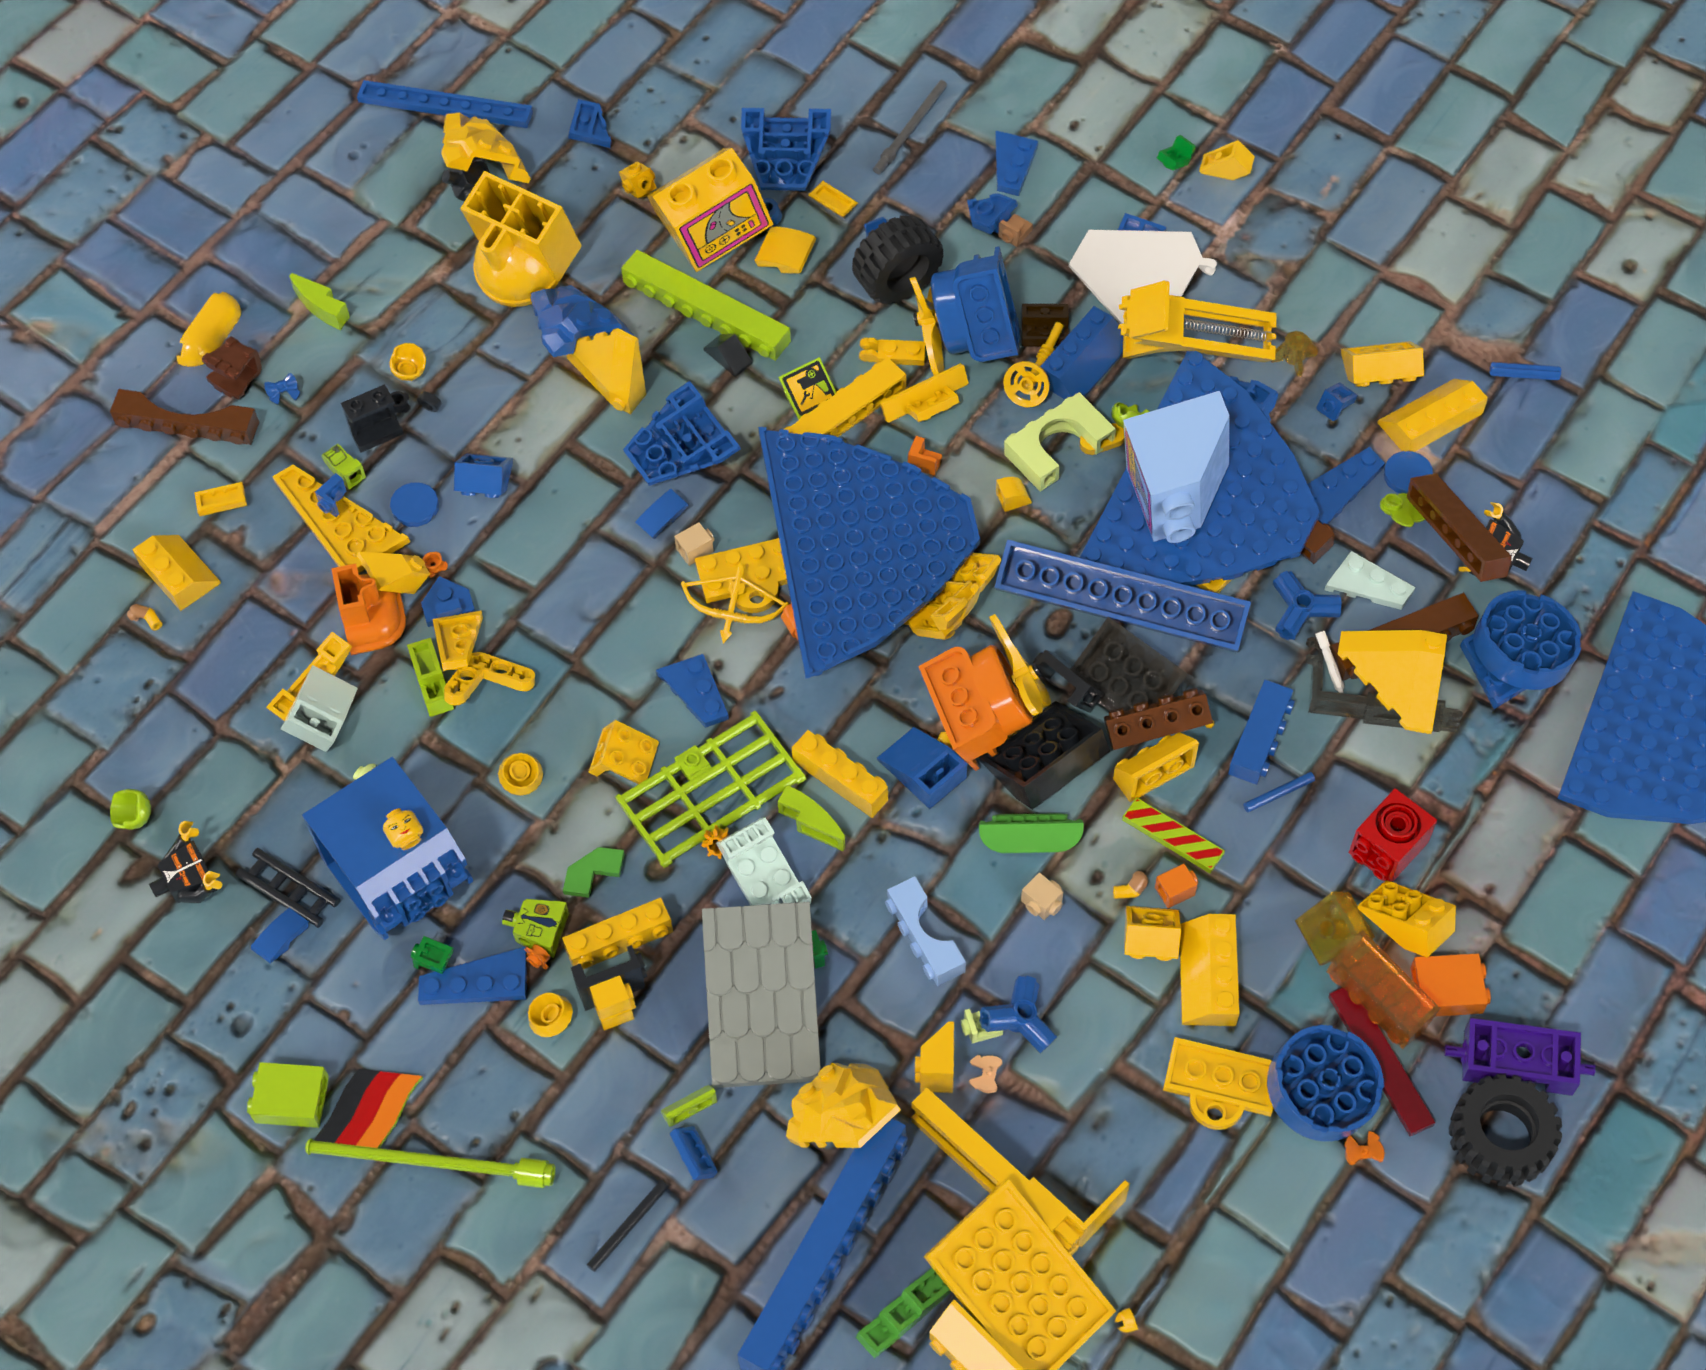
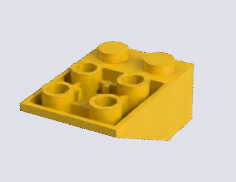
(1410, 917)

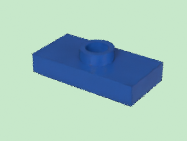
(693, 1153)

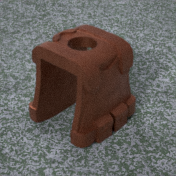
(233, 367)

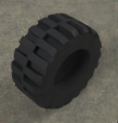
(893, 255)
(1524, 1103)

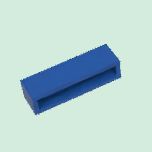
(1261, 731)

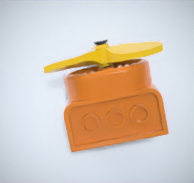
(984, 696)

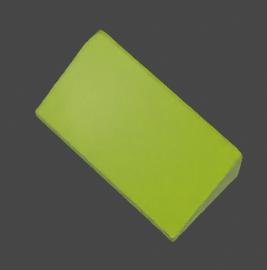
(689, 1105)

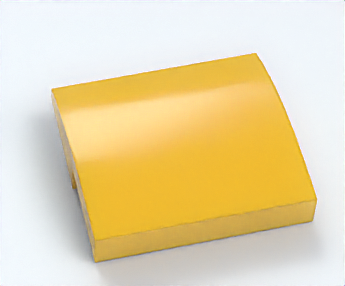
(785, 249)

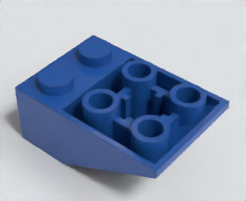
(924, 766)

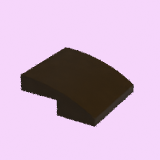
(1039, 321)

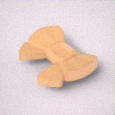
(986, 1082)

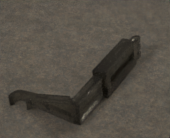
(1365, 707)

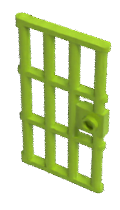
(698, 772)

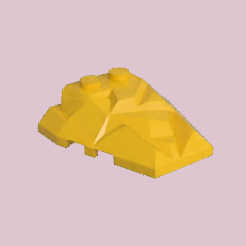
(479, 138)
(954, 603)
(841, 1107)

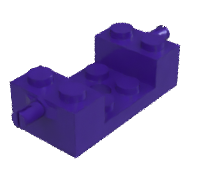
(1492, 1046)

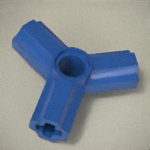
(1296, 615)
(1020, 1015)

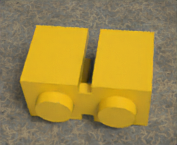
(613, 1002)

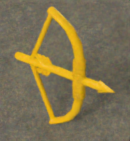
(735, 588)

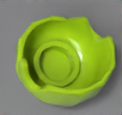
(1121, 412)

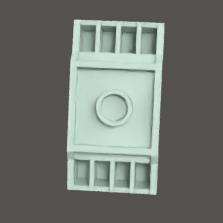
(761, 866)

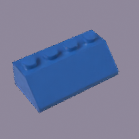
(1084, 355)

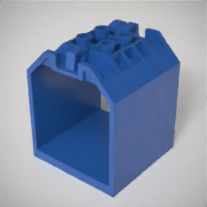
(384, 880)

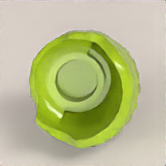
(130, 809)

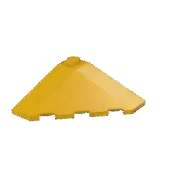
(612, 367)
(1402, 668)

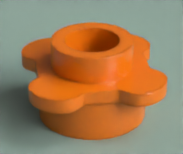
(434, 558)
(537, 956)

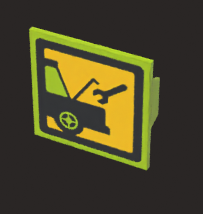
(807, 387)

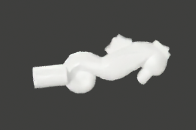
(1330, 661)

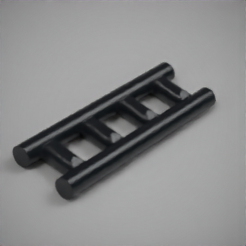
(285, 872)

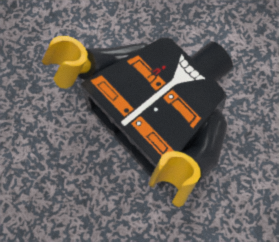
(1507, 535)
(185, 870)

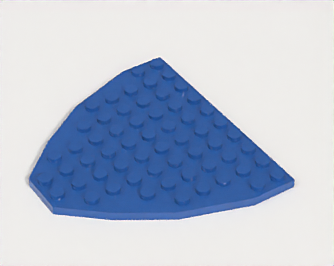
(1646, 722)

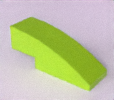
(320, 301)
(429, 676)
(810, 818)

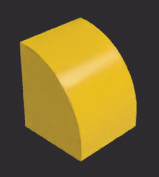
(1011, 493)

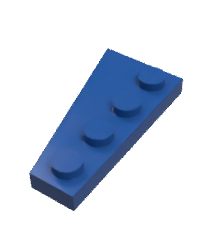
(1341, 484)
(483, 980)

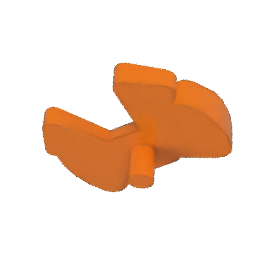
(1372, 1150)

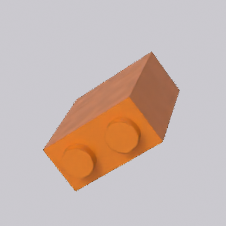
(1453, 983)

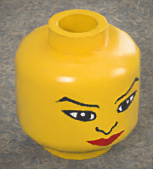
(402, 829)

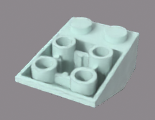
(319, 709)

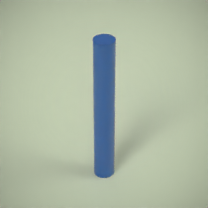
(1279, 792)

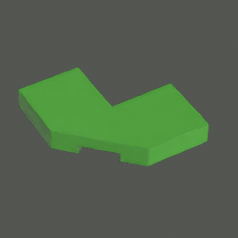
(599, 862)

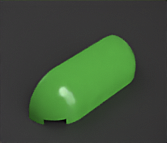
(1030, 833)

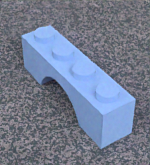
(940, 957)

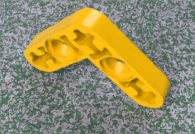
(483, 667)

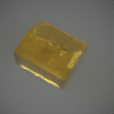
(1332, 925)

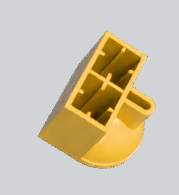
(521, 240)

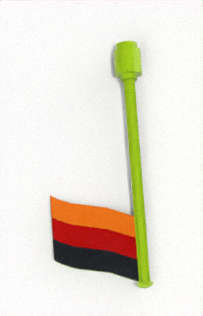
(371, 1111)

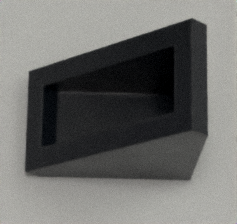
(729, 353)

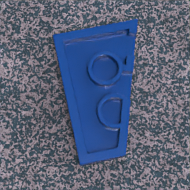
(1013, 161)
(696, 688)
(1496, 691)

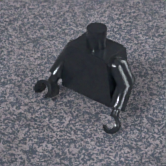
(464, 181)

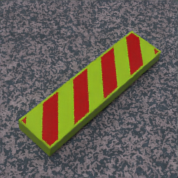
(1173, 835)

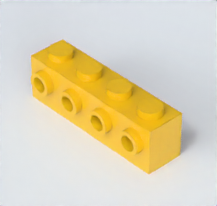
(840, 773)
(614, 934)

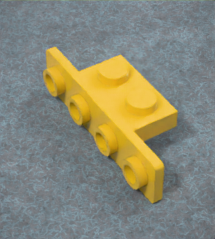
(927, 397)

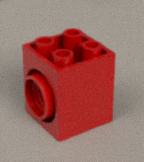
(1392, 836)

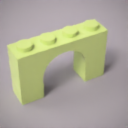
(1073, 416)

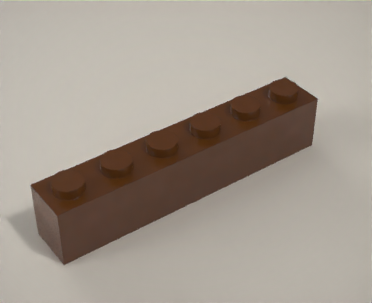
(1459, 527)
(1446, 617)

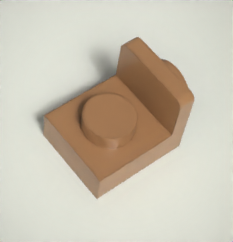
(1014, 230)

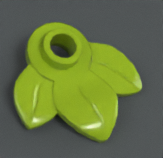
(1400, 509)

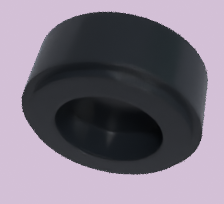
(429, 401)

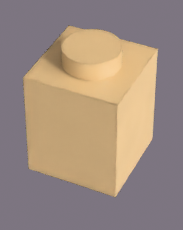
(694, 543)

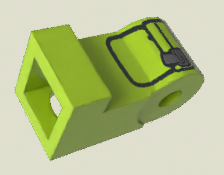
(344, 465)

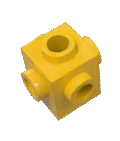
(638, 180)

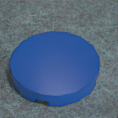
(1402, 467)
(414, 504)

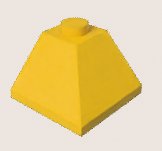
(395, 571)

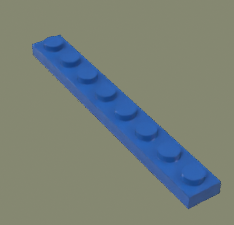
(444, 103)

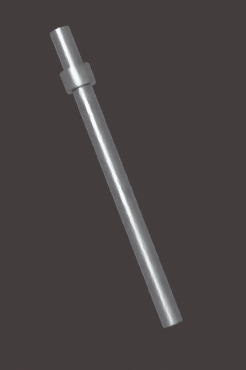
(889, 154)

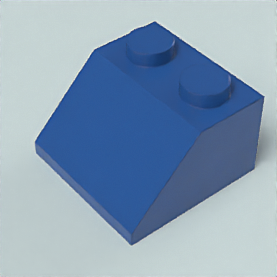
(482, 475)

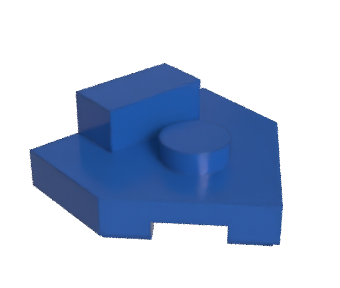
(989, 212)
(446, 600)

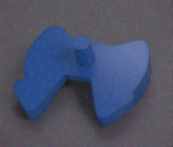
(288, 384)

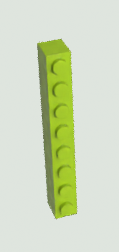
(706, 304)

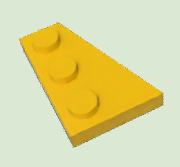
(457, 638)

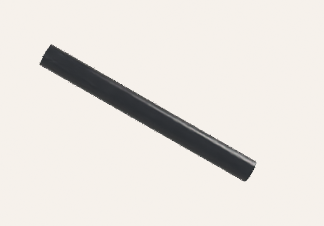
(627, 1225)

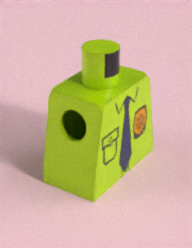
(538, 923)

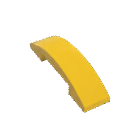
(330, 659)

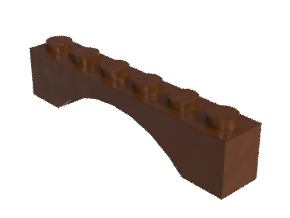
(229, 424)

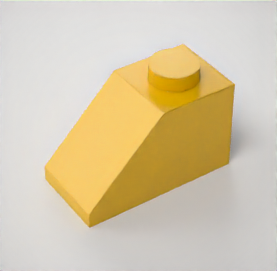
(1228, 161)

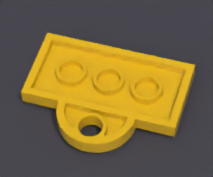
(762, 567)
(1218, 1081)

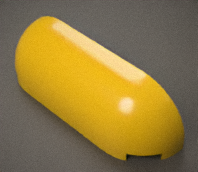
(209, 328)

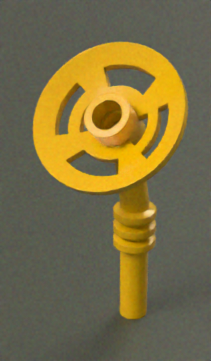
(1031, 377)

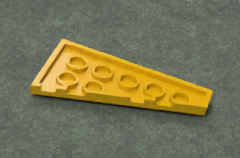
(343, 535)

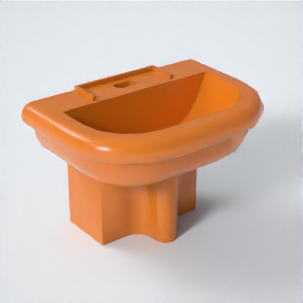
(369, 616)

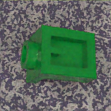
(431, 955)

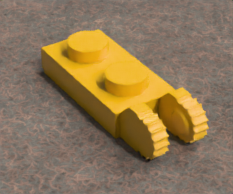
(898, 351)

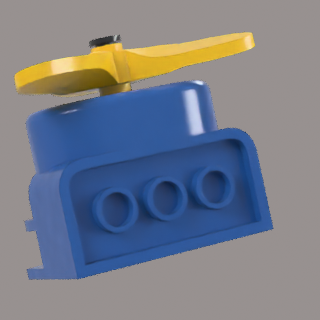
(971, 310)

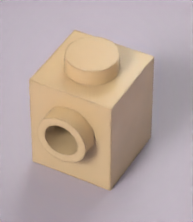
(1042, 896)

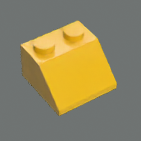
(1152, 933)
(936, 1064)

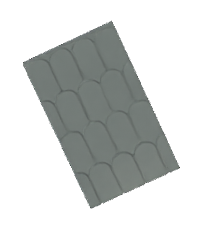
(761, 994)

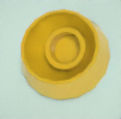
(520, 774)
(549, 1014)

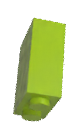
(288, 1094)

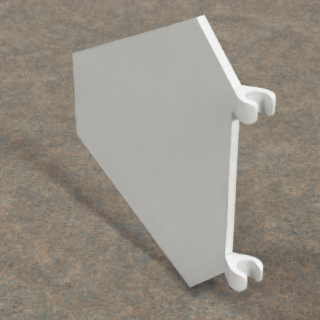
(1124, 260)

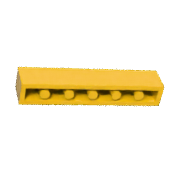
(853, 402)

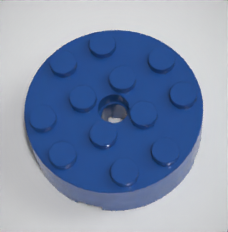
(1527, 640)
(1321, 1109)

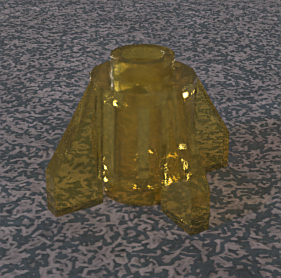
(1295, 349)

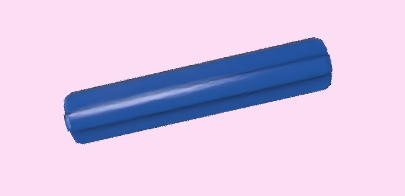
(1525, 371)

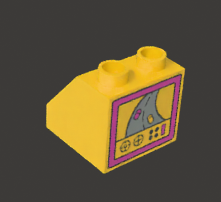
(711, 208)

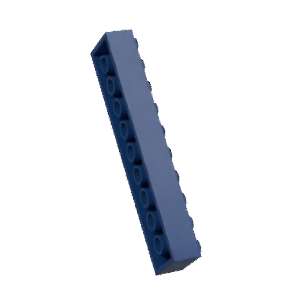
(1122, 595)
(822, 1249)

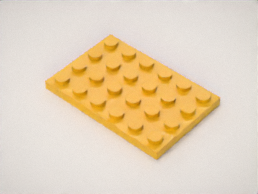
(1019, 1281)

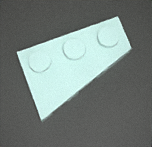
(1364, 579)

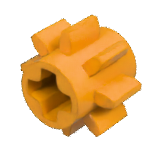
(711, 845)

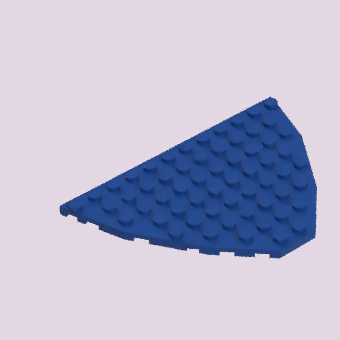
(1257, 513)
(859, 541)

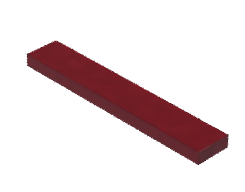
(1397, 1084)

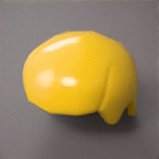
(407, 361)

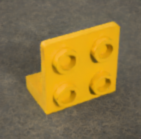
(624, 752)

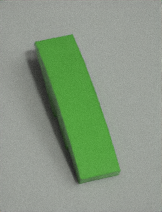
(903, 1313)

